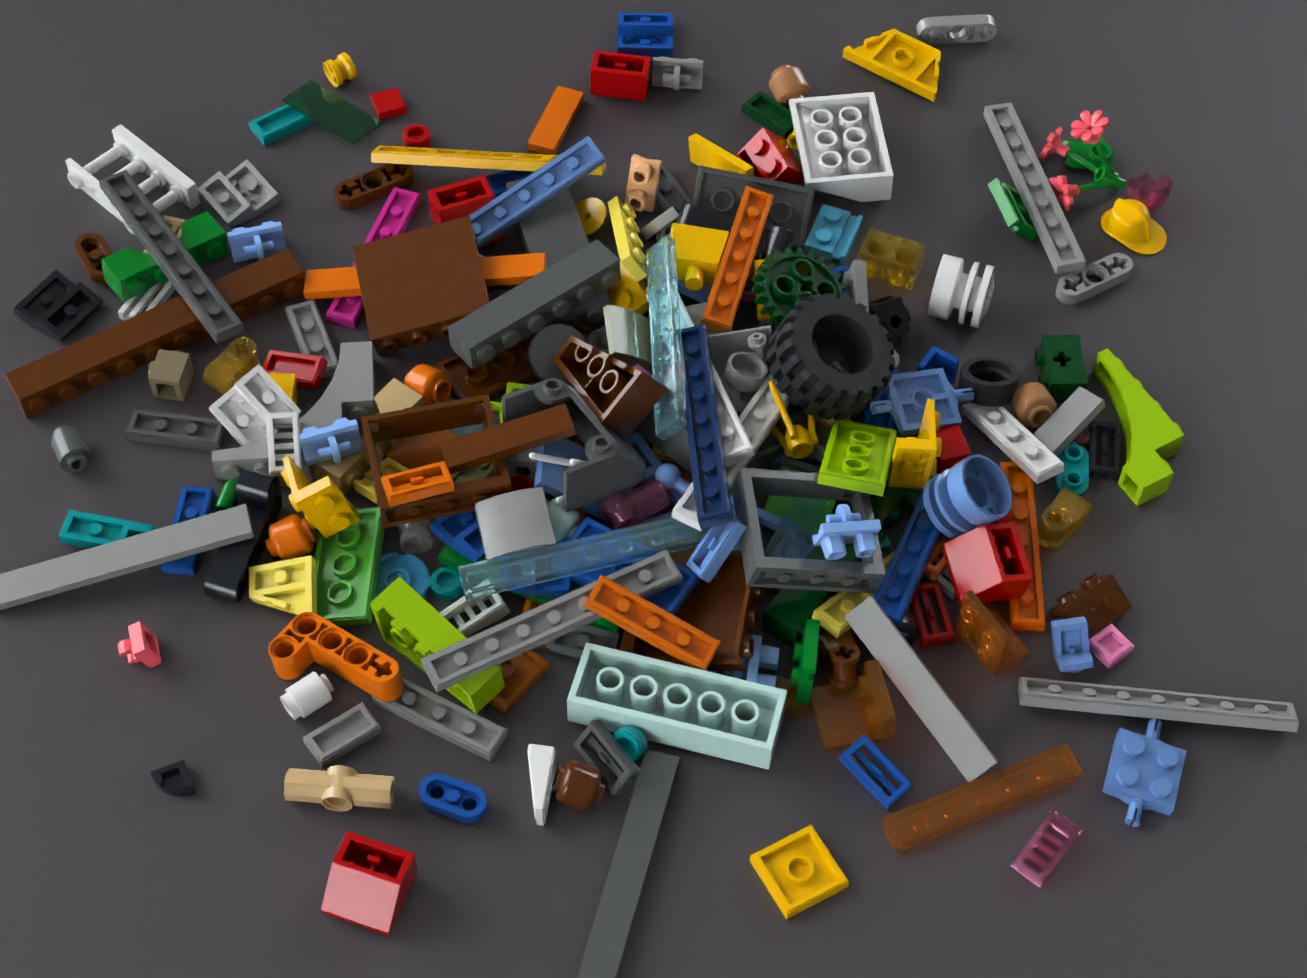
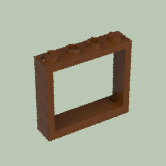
(427, 420)

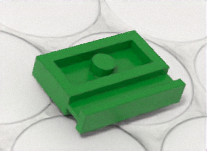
(1013, 209)
(806, 656)

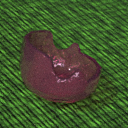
(1148, 190)

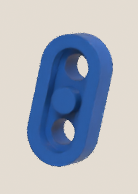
(454, 799)

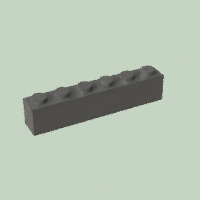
(534, 304)

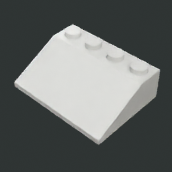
(843, 146)

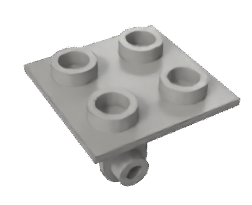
(748, 340)

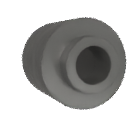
(70, 449)

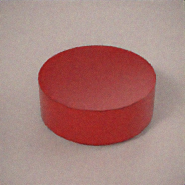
(416, 136)

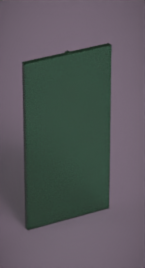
(332, 111)

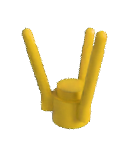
(797, 440)

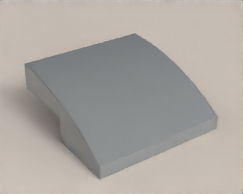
(239, 194)
(514, 522)

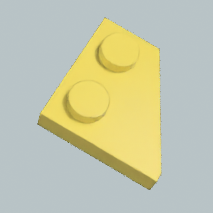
(285, 585)

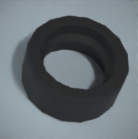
(991, 379)

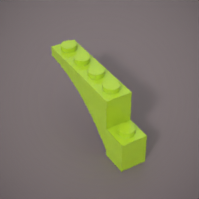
(1146, 428)

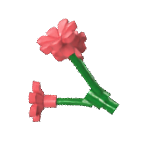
(1090, 131)

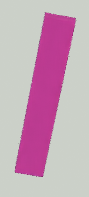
(392, 220)

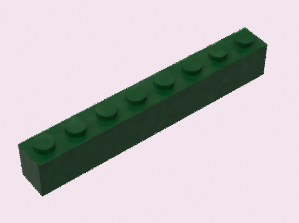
(790, 608)

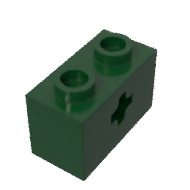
(1061, 365)

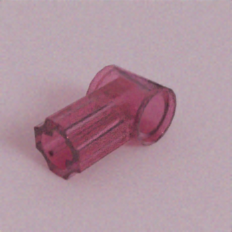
(629, 509)

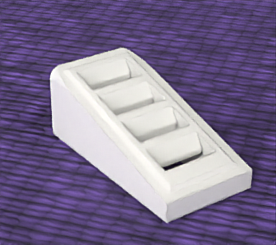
(283, 420)
(485, 618)
(542, 771)

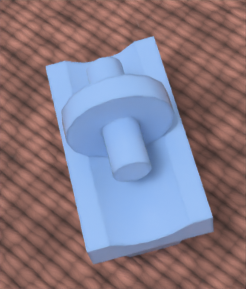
(256, 241)
(330, 441)
(845, 529)
(763, 657)

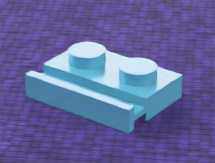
(833, 233)

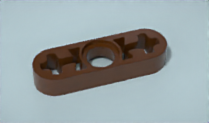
(368, 195)

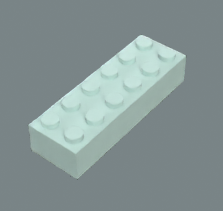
(678, 705)

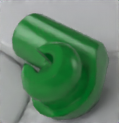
(227, 495)

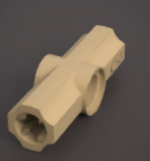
(339, 788)

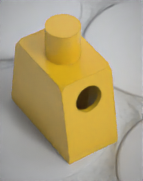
(697, 253)

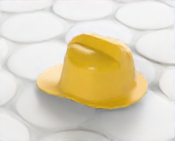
(1132, 226)

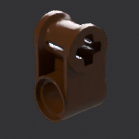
(839, 658)

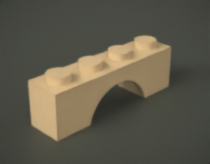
(391, 398)

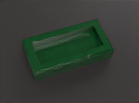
(769, 114)

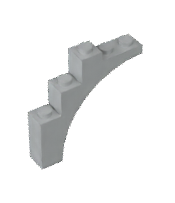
(346, 396)

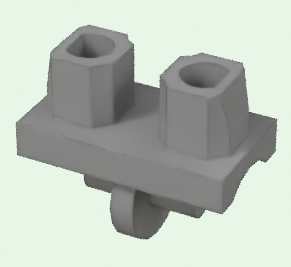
(677, 73)

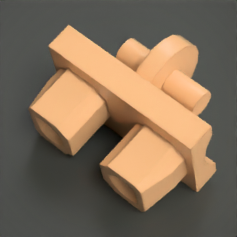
(642, 183)

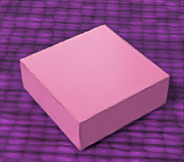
(1110, 646)

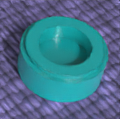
(446, 584)
(631, 740)

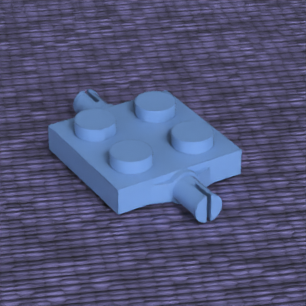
(908, 397)
(1144, 772)

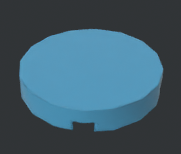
(409, 568)

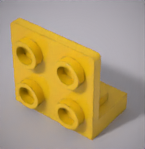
(914, 457)

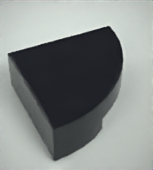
(174, 779)

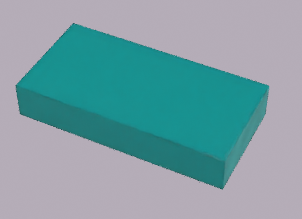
(278, 124)

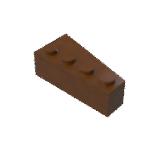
(610, 387)

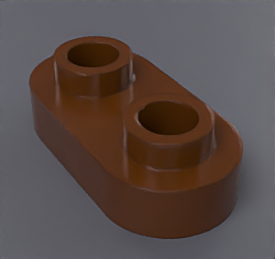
(90, 251)

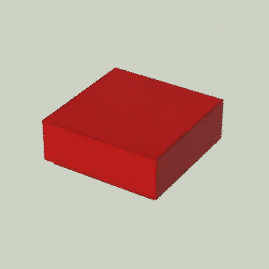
(388, 103)

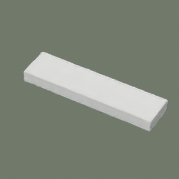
(1015, 441)

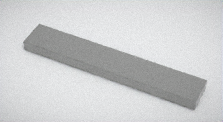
(921, 689)

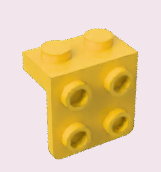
(320, 501)

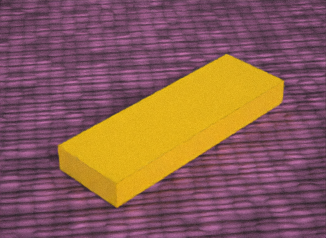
(710, 155)

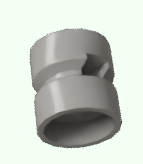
(746, 374)

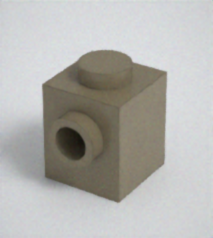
(170, 375)

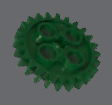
(793, 277)

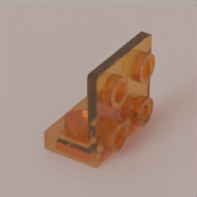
(989, 635)
(855, 711)

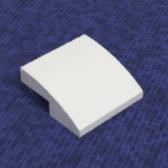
(246, 404)

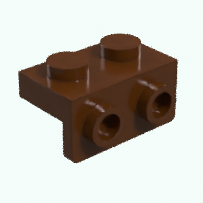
(1098, 600)

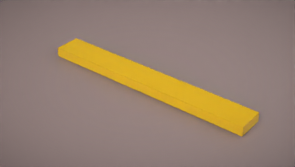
(465, 158)

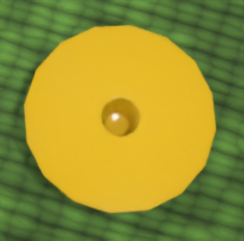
(592, 214)

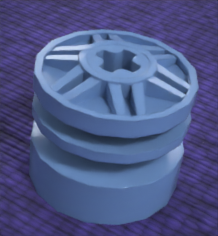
(967, 496)

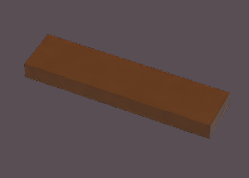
(507, 438)

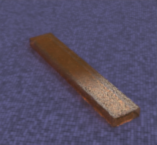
(981, 797)

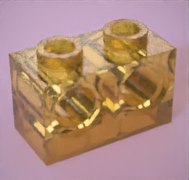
(892, 258)

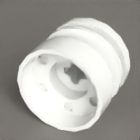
(961, 290)

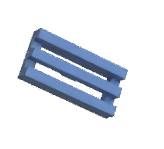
(715, 549)

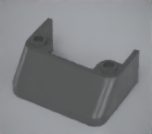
(612, 460)

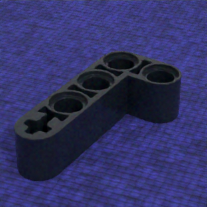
(770, 240)
(230, 568)

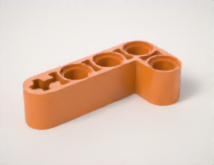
(318, 640)

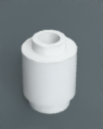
(307, 695)

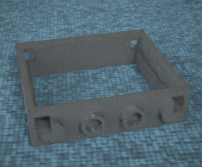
(796, 572)

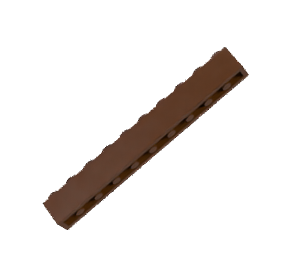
(138, 339)

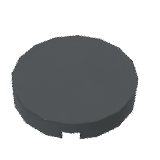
(545, 347)

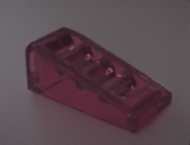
(1063, 826)

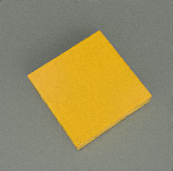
(799, 871)

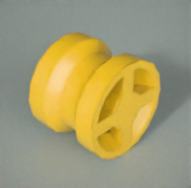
(340, 69)

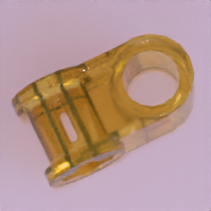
(231, 365)
(1063, 518)

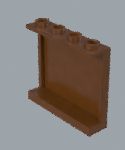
(420, 283)
(720, 609)

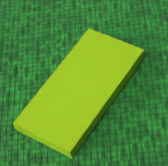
(857, 457)

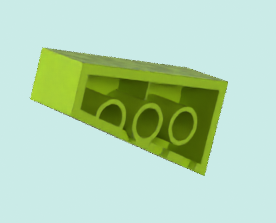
(420, 630)

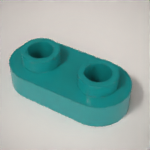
(1075, 469)

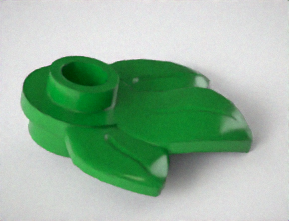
(1087, 152)

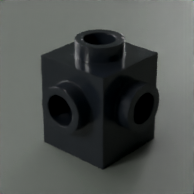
(892, 315)

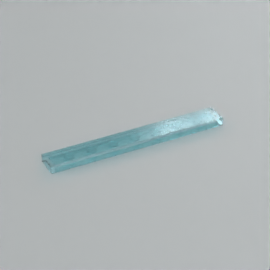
(666, 337)
(576, 557)

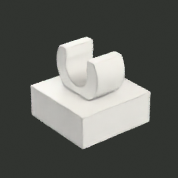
(660, 224)

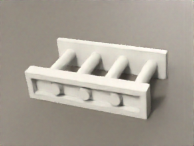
(142, 160)

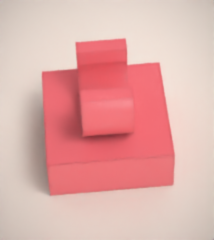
(141, 646)

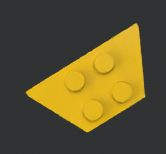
(900, 61)

